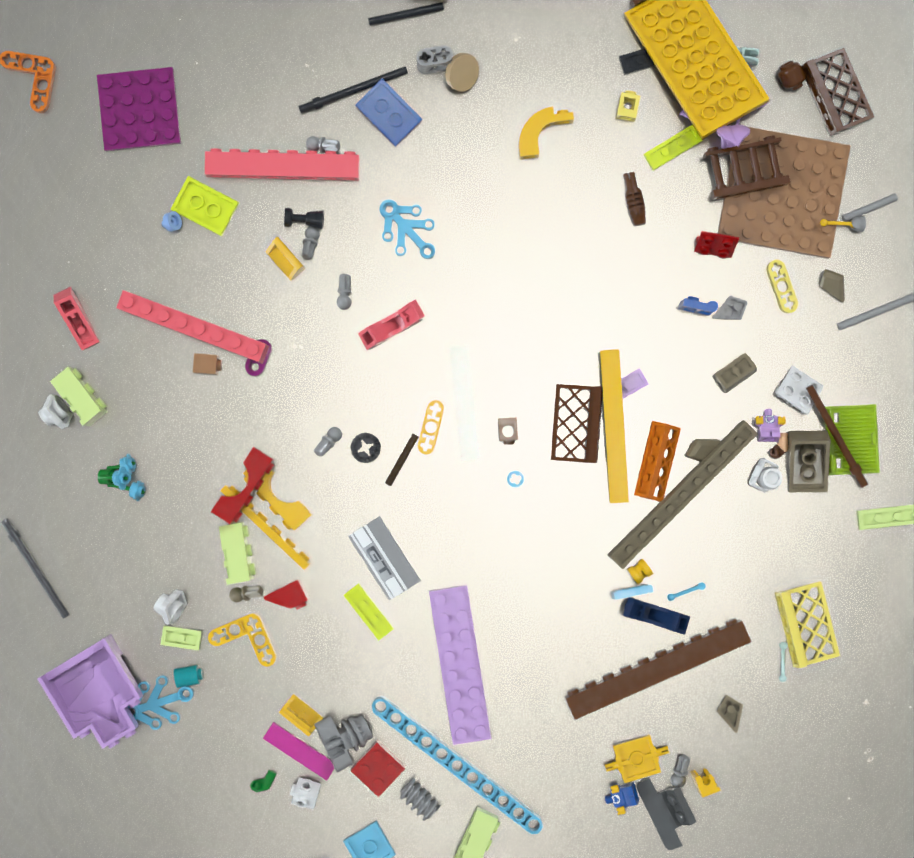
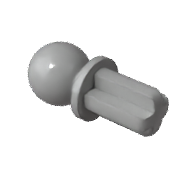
(314, 143)
(310, 242)
(344, 301)
(333, 435)
(680, 771)

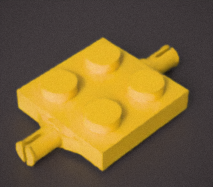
(636, 758)

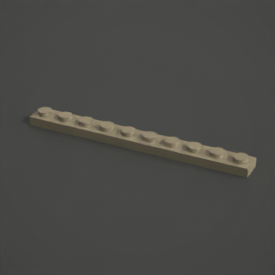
(683, 494)

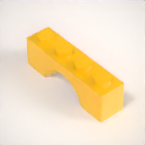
(293, 513)

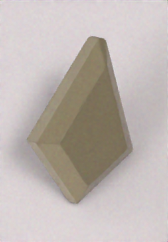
(833, 284)
(701, 448)
(731, 712)

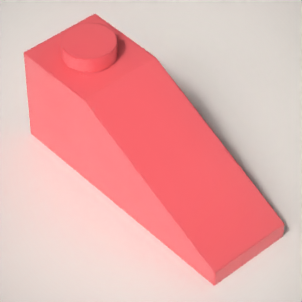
(75, 318)

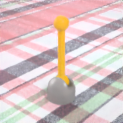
(857, 223)

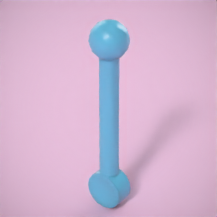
(701, 586)

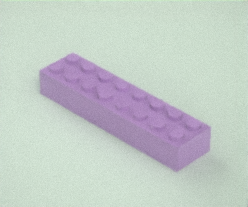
(460, 664)

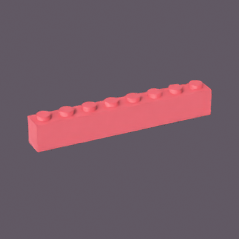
(282, 165)
(192, 326)

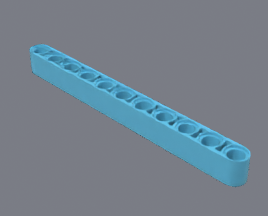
(461, 773)

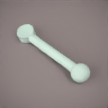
(783, 645)

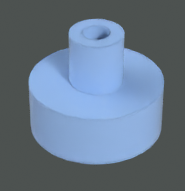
(172, 221)

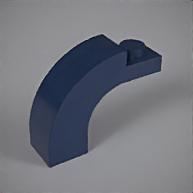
(656, 615)

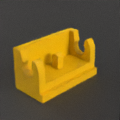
(300, 714)
(706, 784)

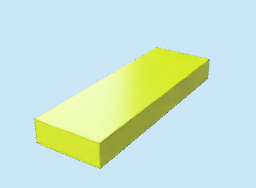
(672, 147)
(368, 611)

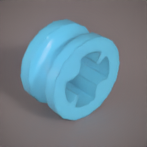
(517, 473)

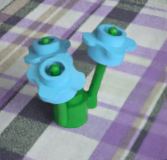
(122, 477)

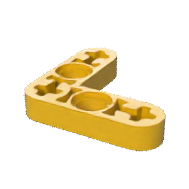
(246, 629)

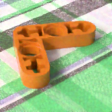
(40, 74)

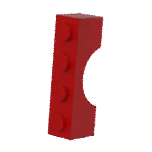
(230, 507)

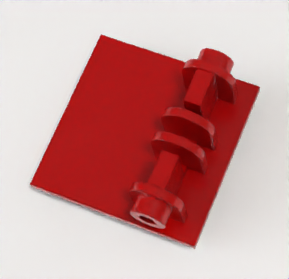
(716, 244)

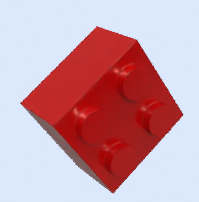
(378, 768)

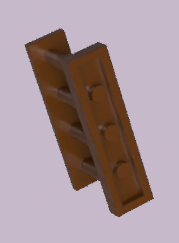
(758, 183)

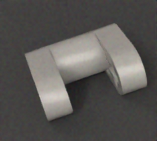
(426, 54)

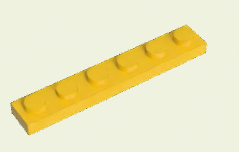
(271, 531)

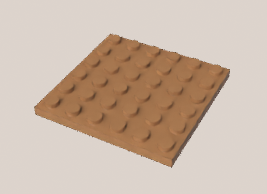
(792, 213)

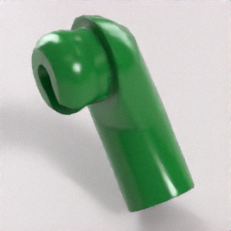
(264, 783)

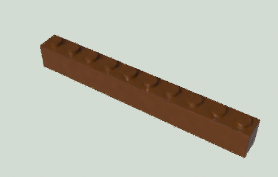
(657, 669)

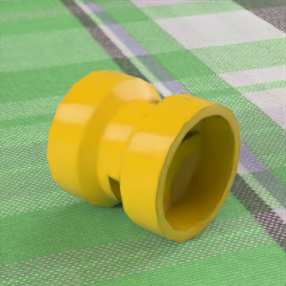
(640, 571)

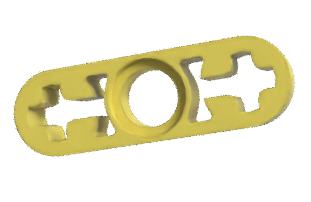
(772, 275)

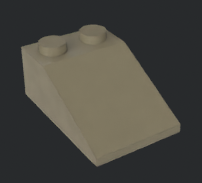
(808, 461)

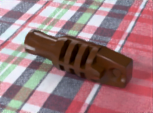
(634, 199)

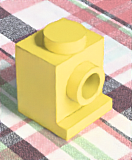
(628, 114)

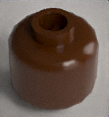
(791, 75)

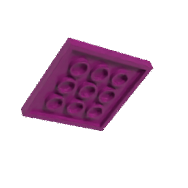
(138, 109)

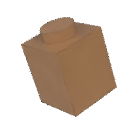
(206, 364)

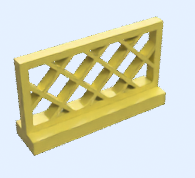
(793, 632)

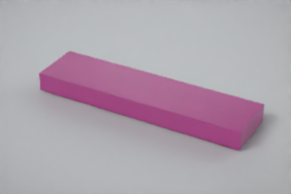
(299, 750)

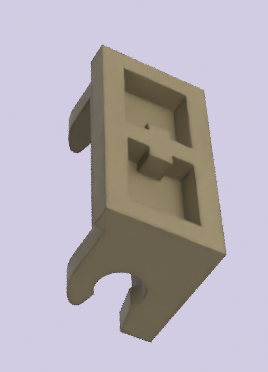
(736, 372)

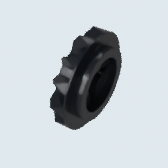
(374, 450)

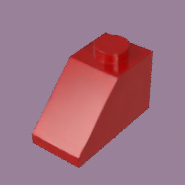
(289, 596)

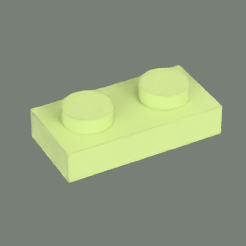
(181, 637)

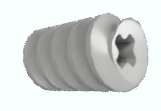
(419, 799)

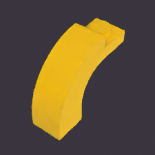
(535, 125)

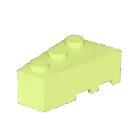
(79, 396)
(237, 553)
(478, 834)

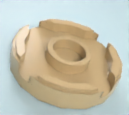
(462, 72)

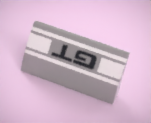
(384, 558)

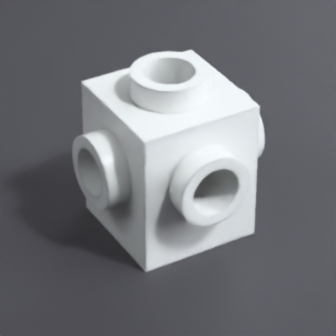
(305, 793)

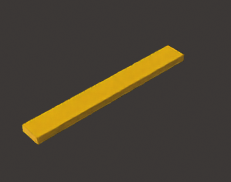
(614, 426)

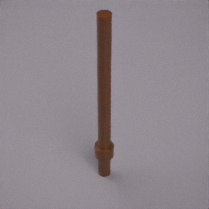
(854, 467)

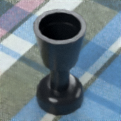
(312, 218)

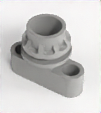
(337, 742)

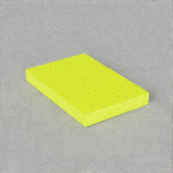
(204, 206)

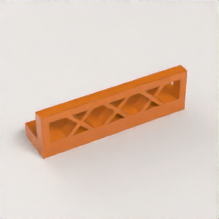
(654, 460)

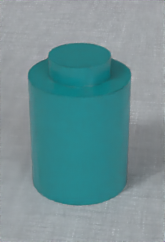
(188, 676)

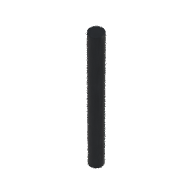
(406, 13)

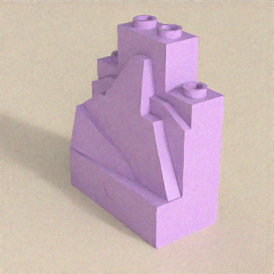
(95, 693)

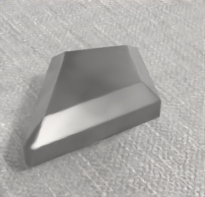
(731, 309)

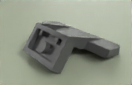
(667, 810)

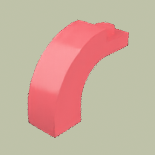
(391, 325)

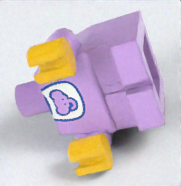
(769, 426)

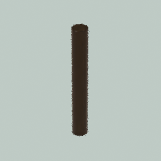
(401, 460)

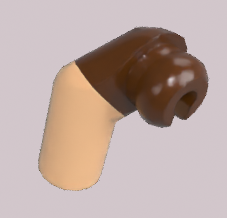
(780, 448)

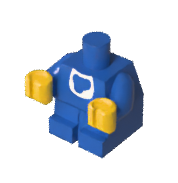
(623, 796)

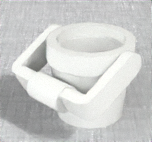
(55, 410)
(767, 477)
(169, 607)

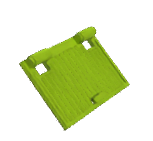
(855, 426)

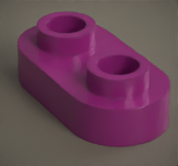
(249, 363)

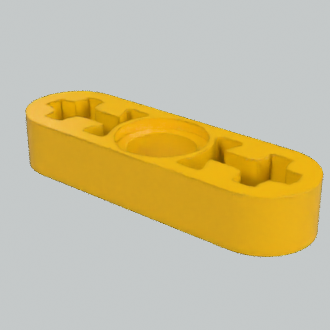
(438, 423)

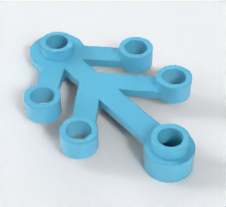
(405, 226)
(153, 703)

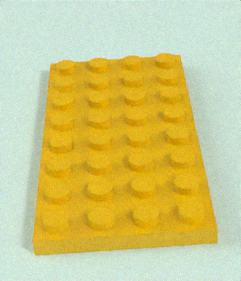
(697, 61)

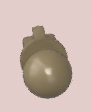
(238, 594)

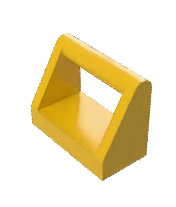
(284, 259)

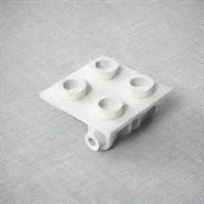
(794, 389)

